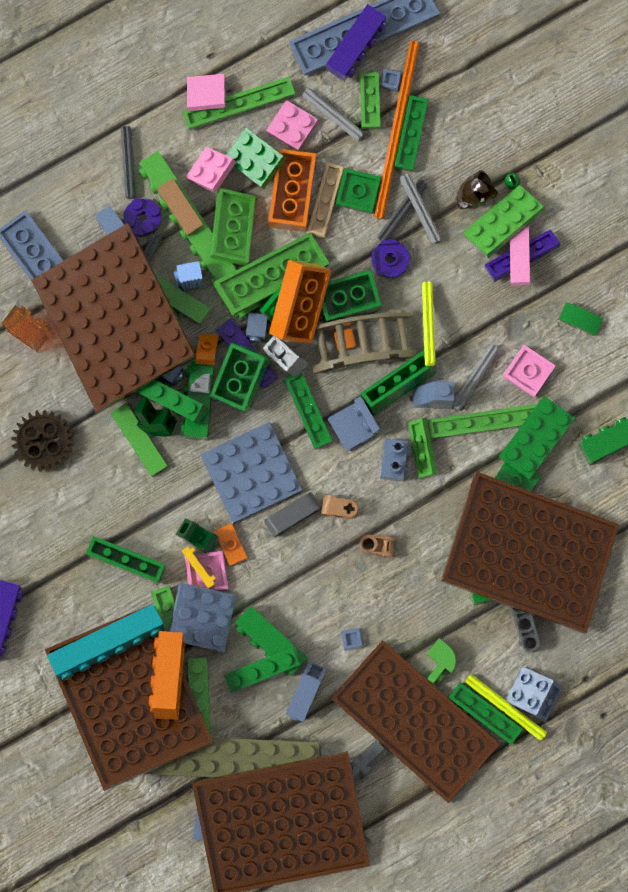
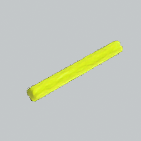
(428, 323)
(505, 707)

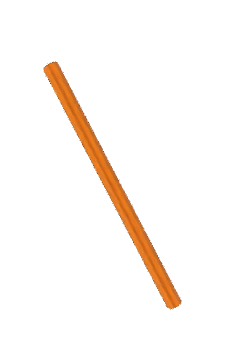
(396, 130)

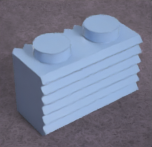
(189, 276)

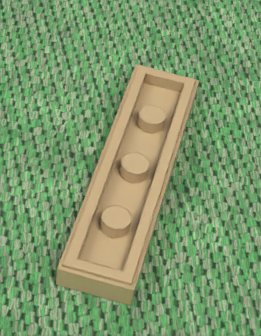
(325, 200)

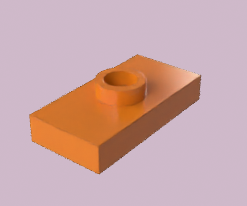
(206, 349)
(231, 544)

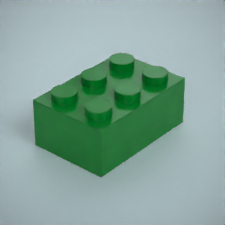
(351, 297)
(240, 377)

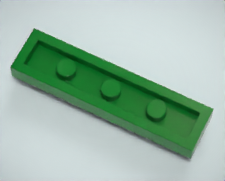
(411, 133)
(308, 411)
(262, 669)
(485, 713)

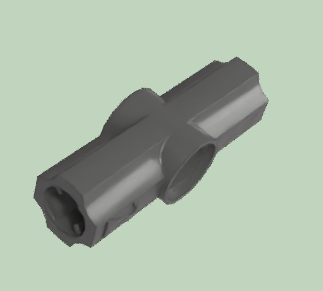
(364, 762)

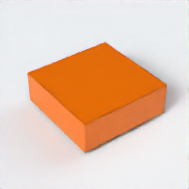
(349, 339)

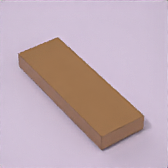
(180, 207)

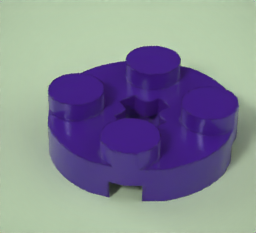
(151, 210)
(398, 251)

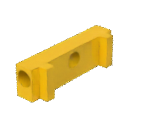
(189, 554)

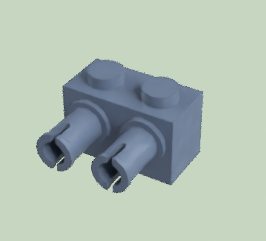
(394, 460)

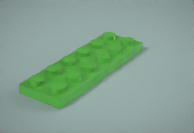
(265, 275)

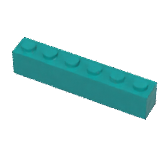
(105, 642)

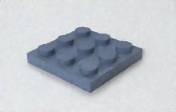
(202, 616)

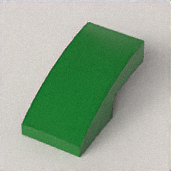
(580, 318)

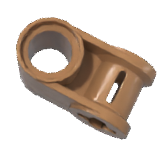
(335, 506)
(379, 546)

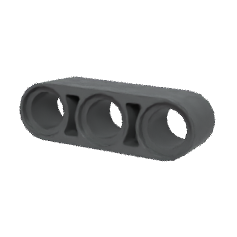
(292, 514)
(525, 634)

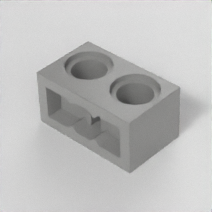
(285, 356)

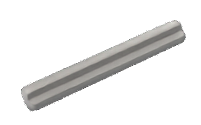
(333, 114)
(420, 208)
(475, 377)

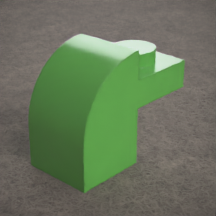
(444, 657)

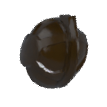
(475, 190)

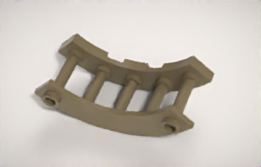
(366, 356)

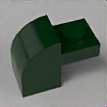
(154, 421)
(197, 536)

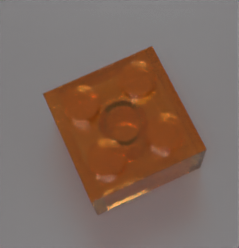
(26, 328)

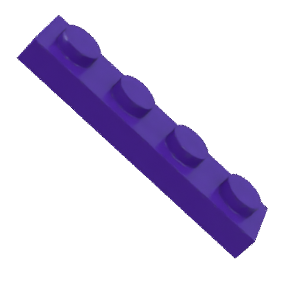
(539, 247)
(232, 334)

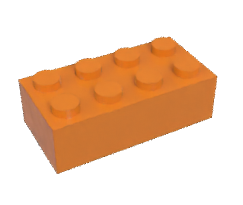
(292, 191)
(300, 301)
(168, 675)

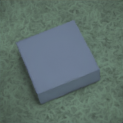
(390, 80)
(352, 639)

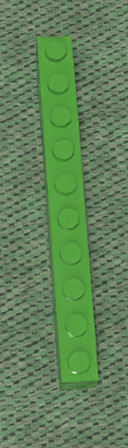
(158, 173)

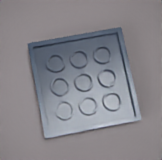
(251, 472)

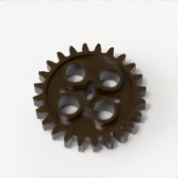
(40, 423)

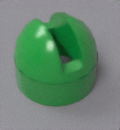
(508, 182)

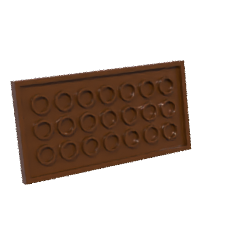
(415, 721)

